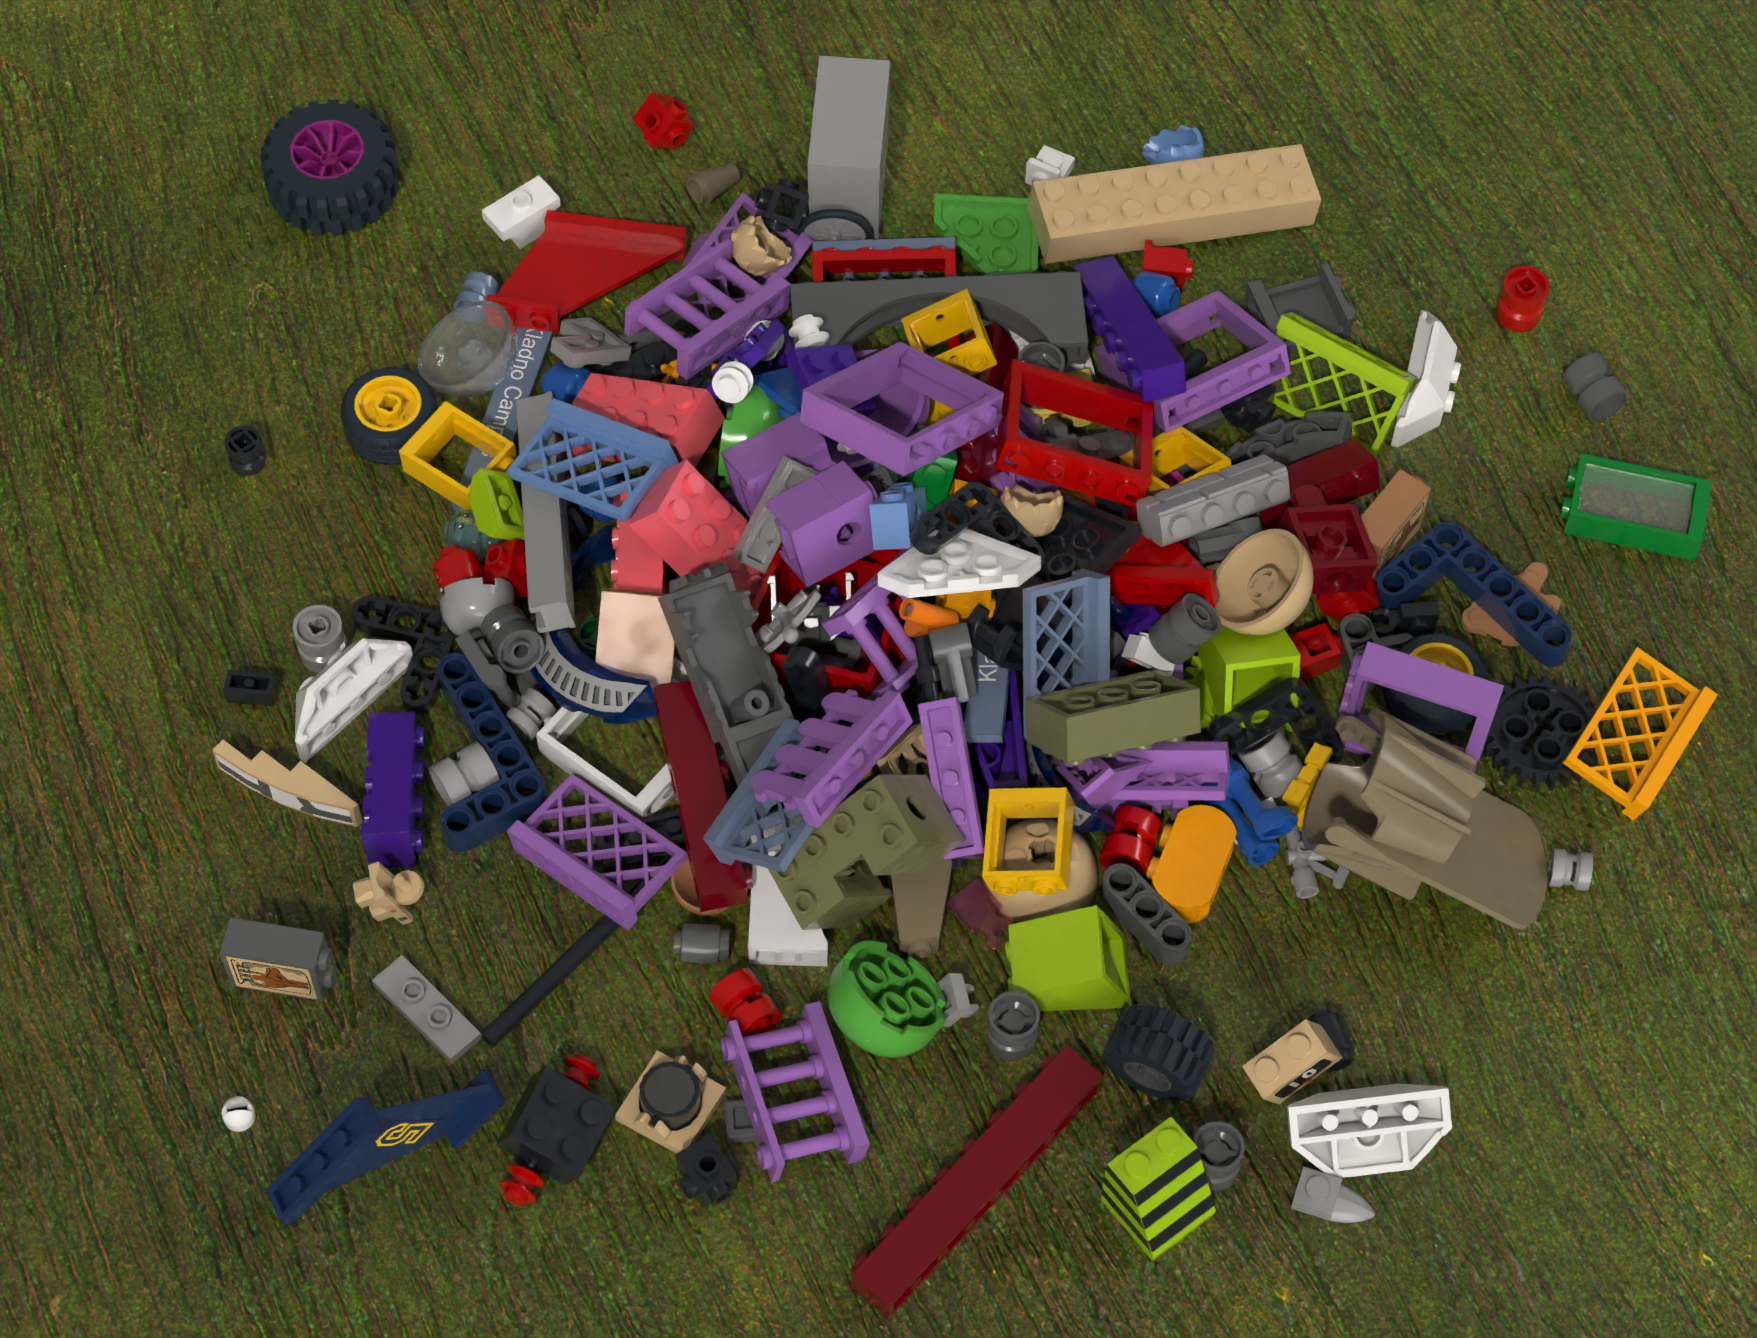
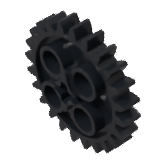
(1516, 716)

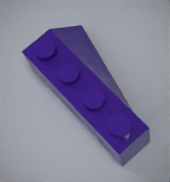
(1004, 763)

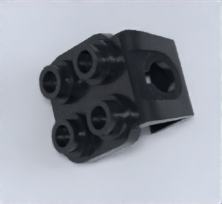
(1003, 635)

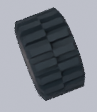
(1158, 1052)

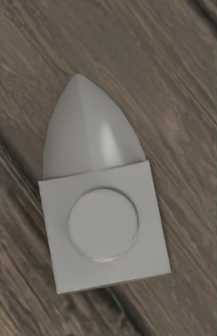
(1329, 1199)

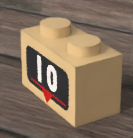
(1292, 1062)

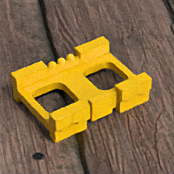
(1299, 791)

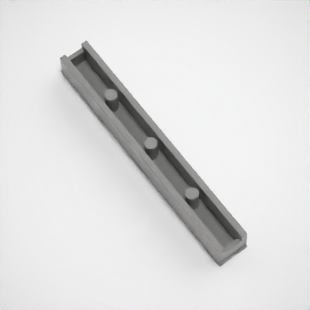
(545, 530)

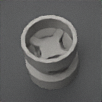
(529, 714)
(1570, 869)

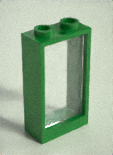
(1636, 506)

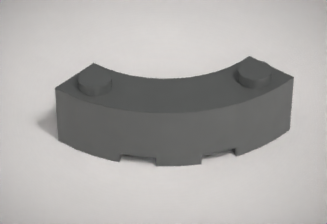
(1295, 439)

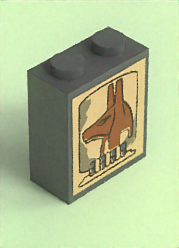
(277, 959)

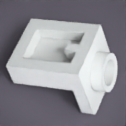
(1048, 165)

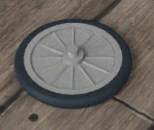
(835, 225)

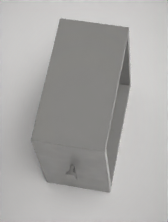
(849, 137)

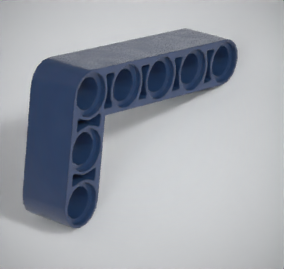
(1478, 587)
(500, 749)

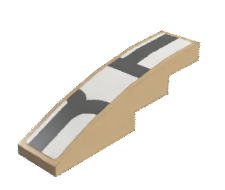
(296, 789)

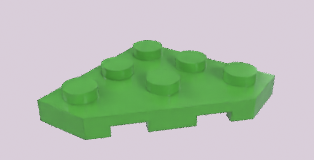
(989, 231)

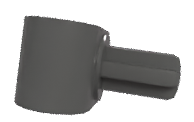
(1361, 626)

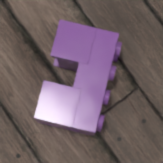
(819, 520)

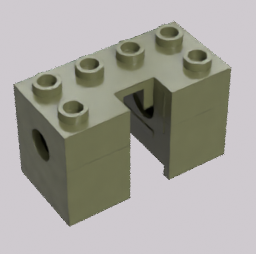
(880, 830)

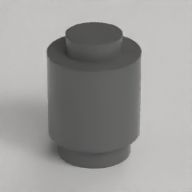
(701, 943)

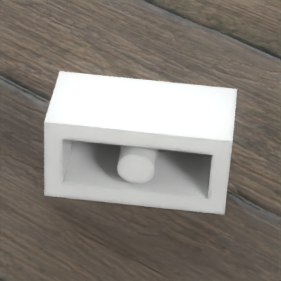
(1140, 651)

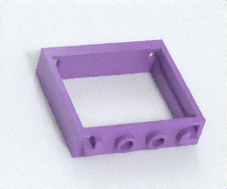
(1221, 383)
(829, 401)
(1422, 680)

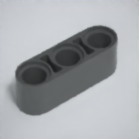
(1149, 931)

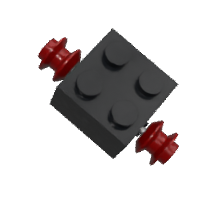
(553, 1128)

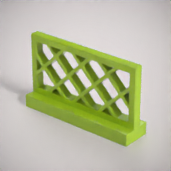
(1352, 359)

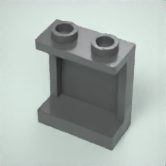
(1312, 298)

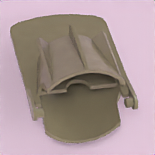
(1425, 819)

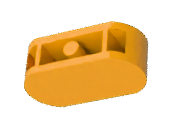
(1193, 860)

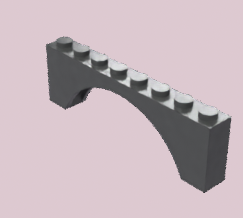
(1030, 305)

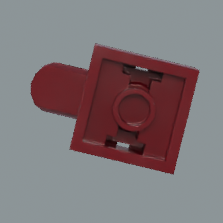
(1333, 539)

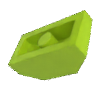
(496, 505)

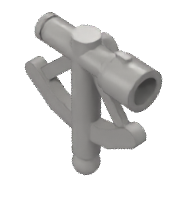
(786, 621)
(1305, 866)

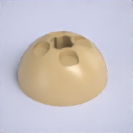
(1264, 583)
(1038, 839)

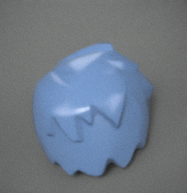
(1174, 146)

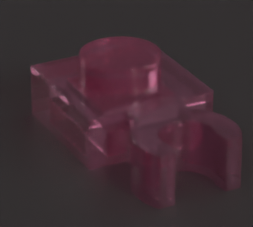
(979, 910)

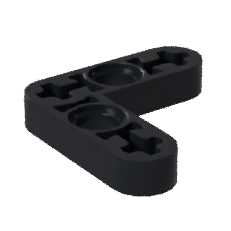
(979, 516)
(426, 644)
(807, 683)
(1280, 713)

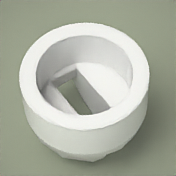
(238, 1119)

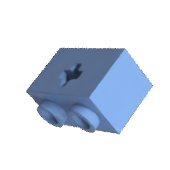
(895, 515)

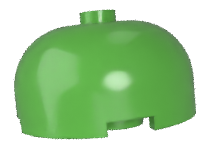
(743, 421)
(884, 1001)

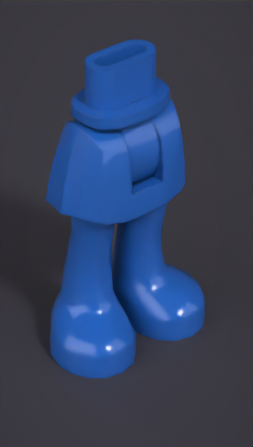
(1257, 840)

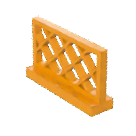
(1670, 743)

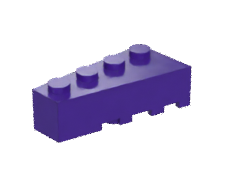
(392, 790)

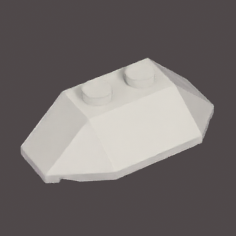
(1435, 367)
(345, 690)
(1369, 1127)

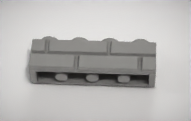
(1213, 500)

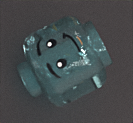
(464, 532)

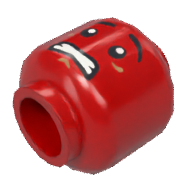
(456, 565)

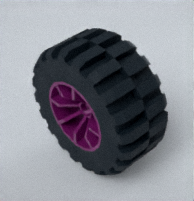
(330, 167)

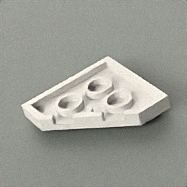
(963, 565)

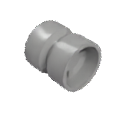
(318, 636)
(1272, 763)
(466, 774)

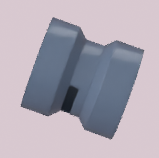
(476, 288)

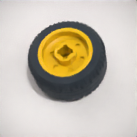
(385, 412)
(1425, 714)

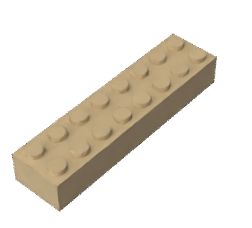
(1173, 203)

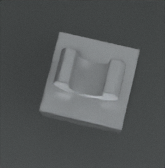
(956, 997)

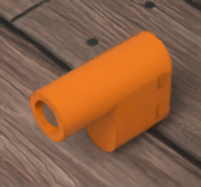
(924, 616)

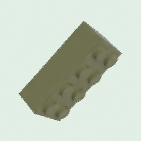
(1113, 716)

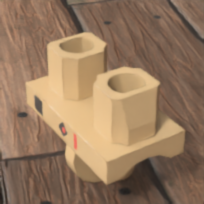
(388, 893)

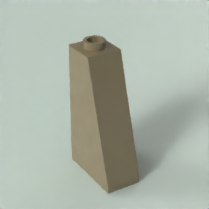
(920, 909)

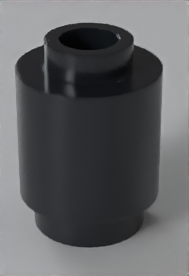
(1337, 1032)

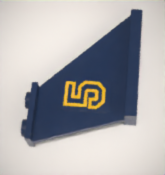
(369, 1138)

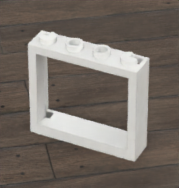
(564, 722)

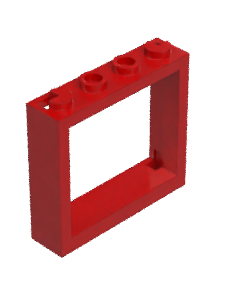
(894, 260)
(1084, 401)

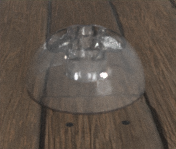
(469, 350)

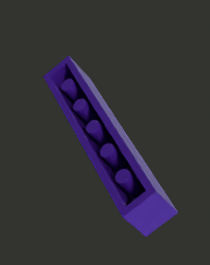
(1130, 331)

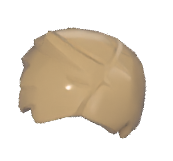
(757, 249)
(1035, 512)

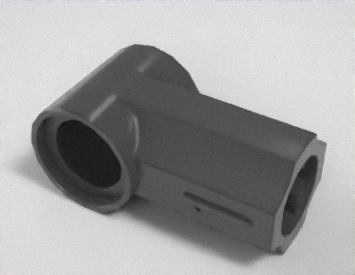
(1219, 542)
(952, 654)

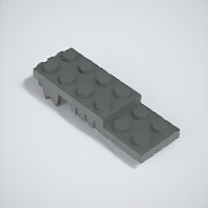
(726, 664)

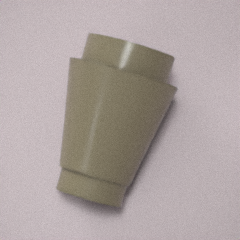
(711, 182)

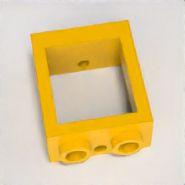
(959, 315)
(436, 434)
(1175, 450)
(1027, 804)

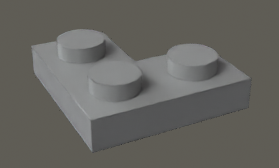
(588, 343)

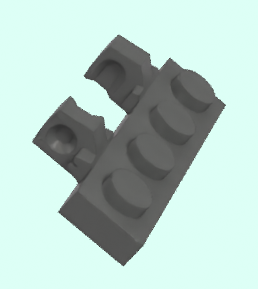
(1103, 445)

